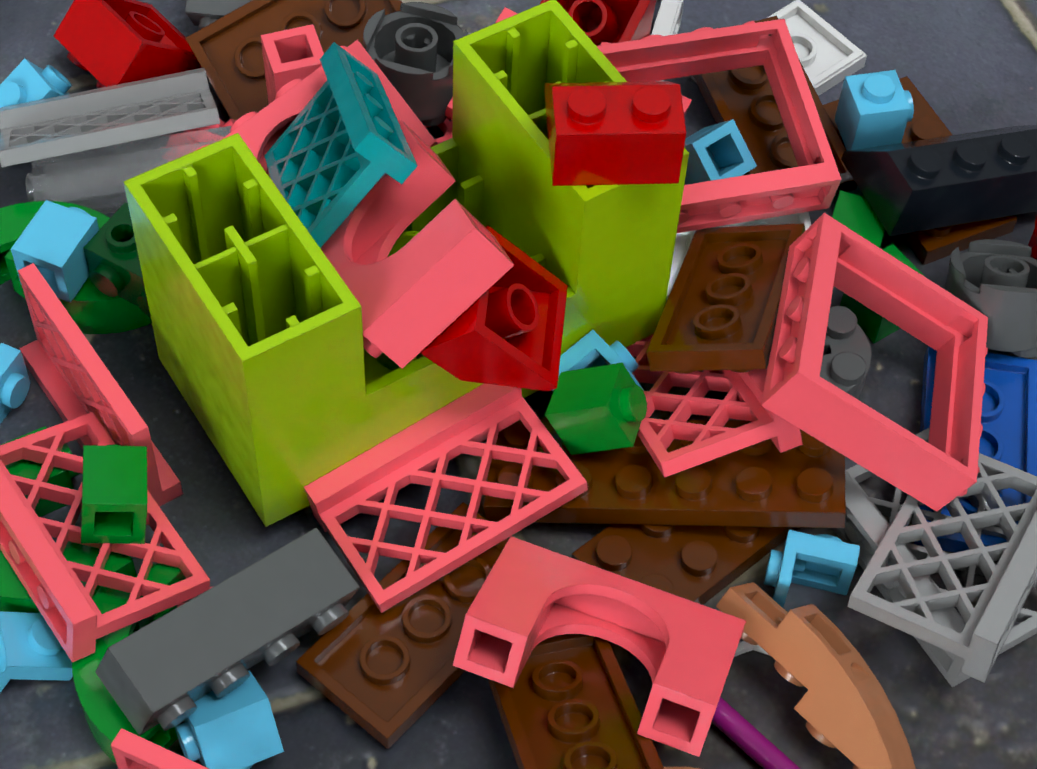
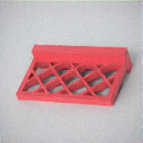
(82, 384)
(712, 439)
(410, 459)
(40, 562)

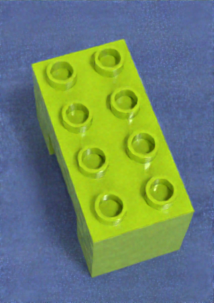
(273, 335)

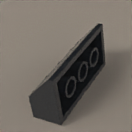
(948, 178)

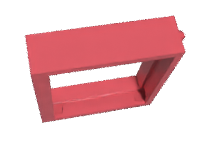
(729, 48)
(838, 257)

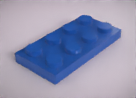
(1007, 424)

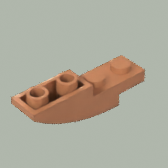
(843, 697)

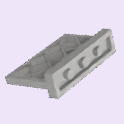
(106, 117)
(867, 528)
(997, 600)

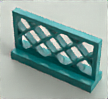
(339, 146)

